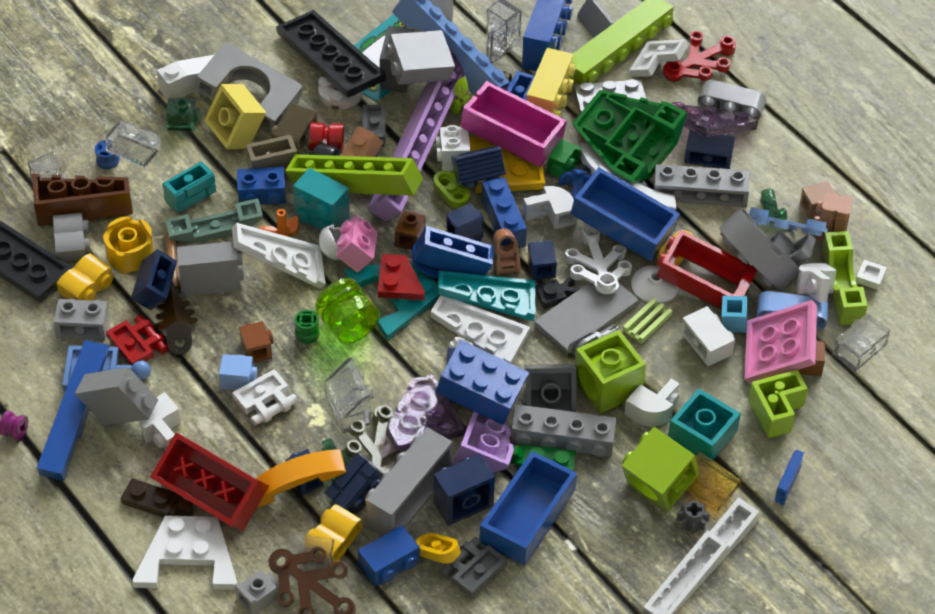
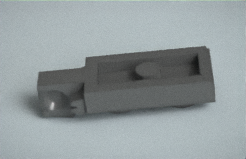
(375, 121)

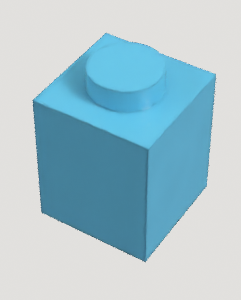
(734, 313)

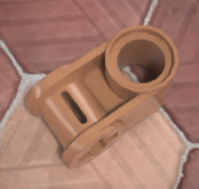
(506, 257)

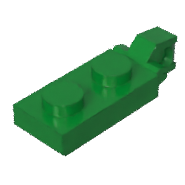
(561, 456)

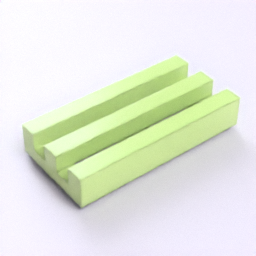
(658, 308)

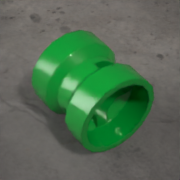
(306, 326)

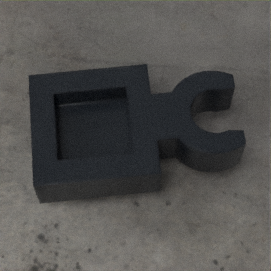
(553, 293)

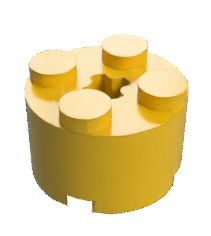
(127, 243)

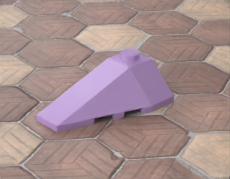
(487, 439)

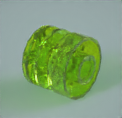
(347, 311)

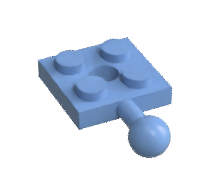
(140, 368)

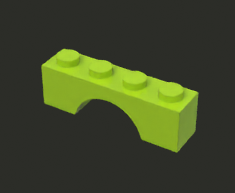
(847, 296)

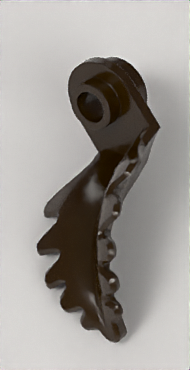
(176, 320)

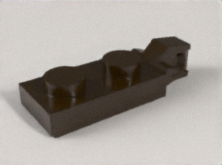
(155, 500)

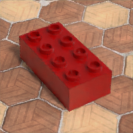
(209, 481)

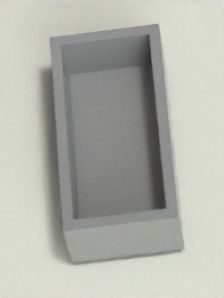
(408, 483)

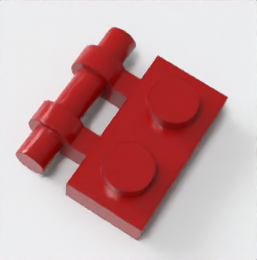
(130, 342)

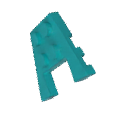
(405, 308)

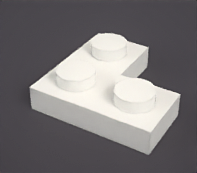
(657, 52)

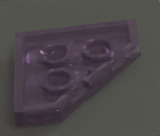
(714, 122)
(422, 409)

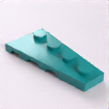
(491, 292)

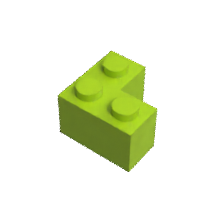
(775, 400)

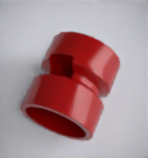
(329, 135)

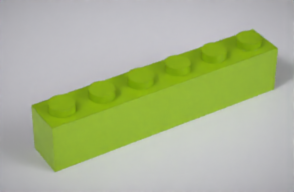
(621, 39)
(362, 174)

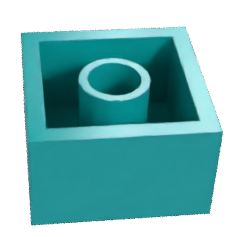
(321, 200)
(704, 424)

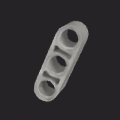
(732, 98)

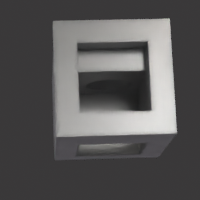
(257, 592)

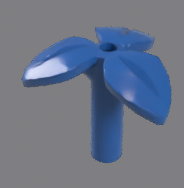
(576, 177)

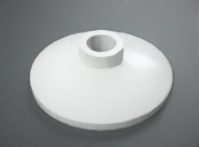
(649, 286)

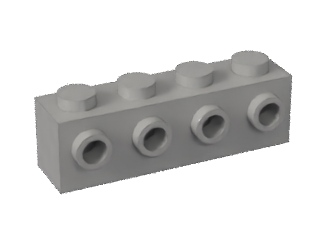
(703, 185)
(563, 430)

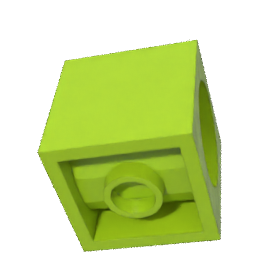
(609, 371)
(660, 469)

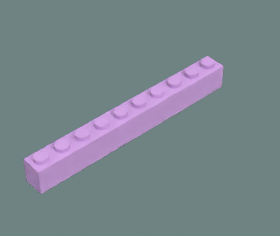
(419, 135)

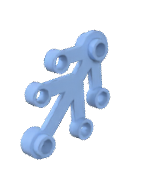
(812, 227)

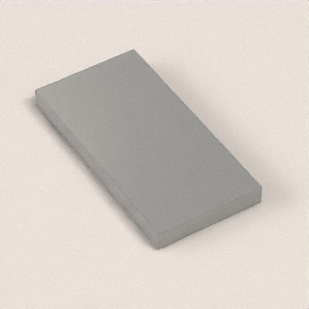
(584, 312)

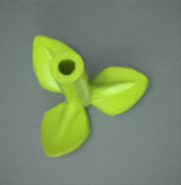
(460, 90)

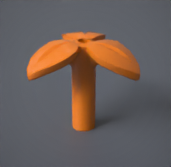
(284, 227)

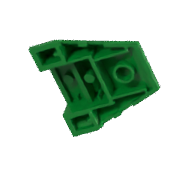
(630, 132)

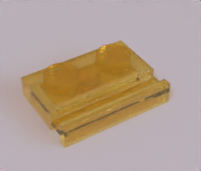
(714, 482)

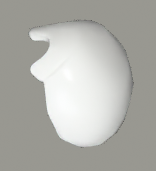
(328, 241)

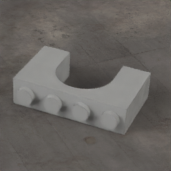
(232, 65)

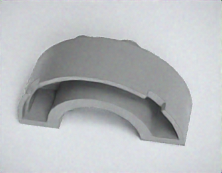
(758, 249)

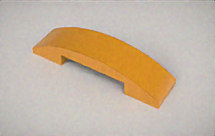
(300, 470)

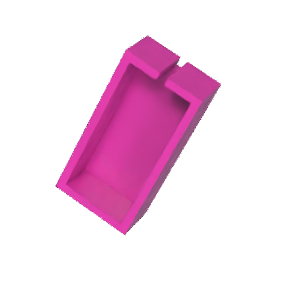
(513, 123)

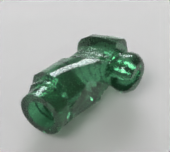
(769, 203)

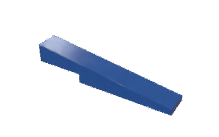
(71, 415)

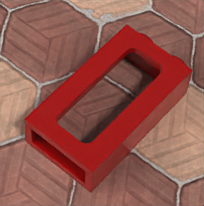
(709, 258)

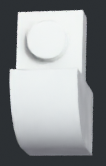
(553, 203)
(816, 280)
(652, 408)
(162, 420)

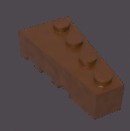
(92, 198)

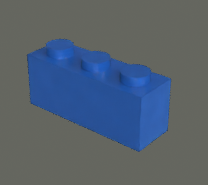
(503, 210)
(453, 252)

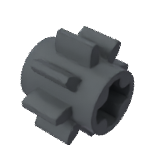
(693, 516)

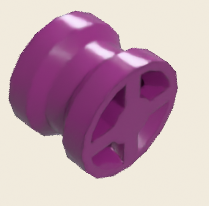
(13, 425)

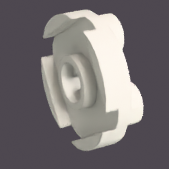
(331, 96)

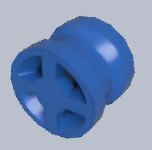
(104, 159)

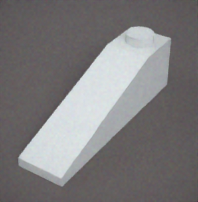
(180, 77)

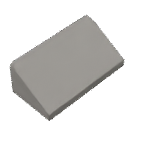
(594, 17)

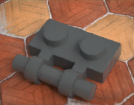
(478, 571)

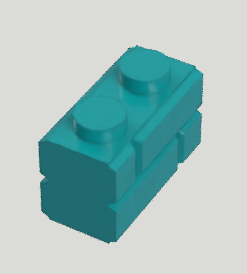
(189, 187)

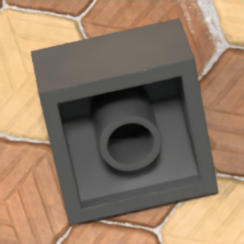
(551, 386)

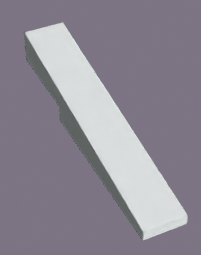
(703, 558)

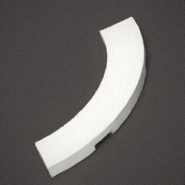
(593, 161)

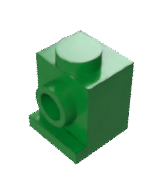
(563, 158)

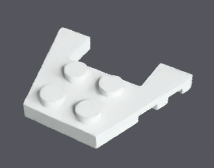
(187, 542)

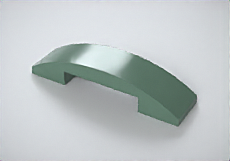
(214, 226)

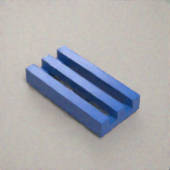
(789, 477)

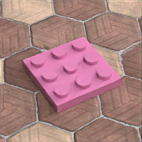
(781, 341)

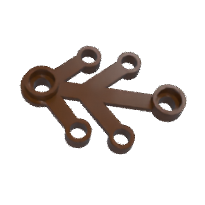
(308, 579)

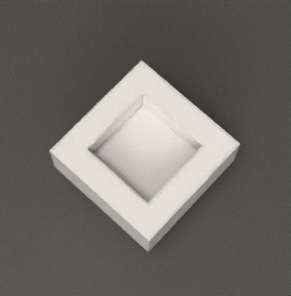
(871, 274)

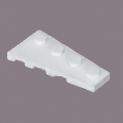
(282, 252)
(482, 328)

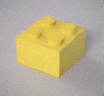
(235, 116)

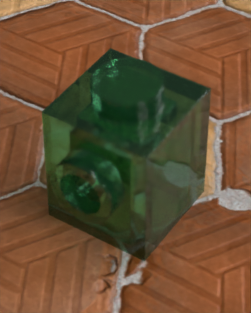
(182, 114)

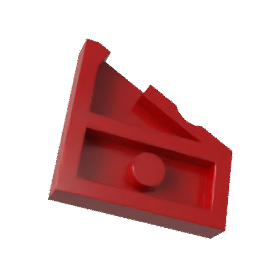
(399, 279)

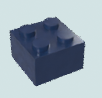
(464, 489)

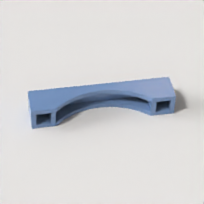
(476, 65)

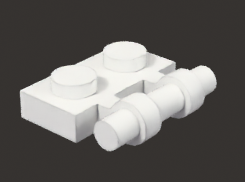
(262, 391)

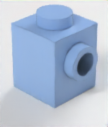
(236, 371)

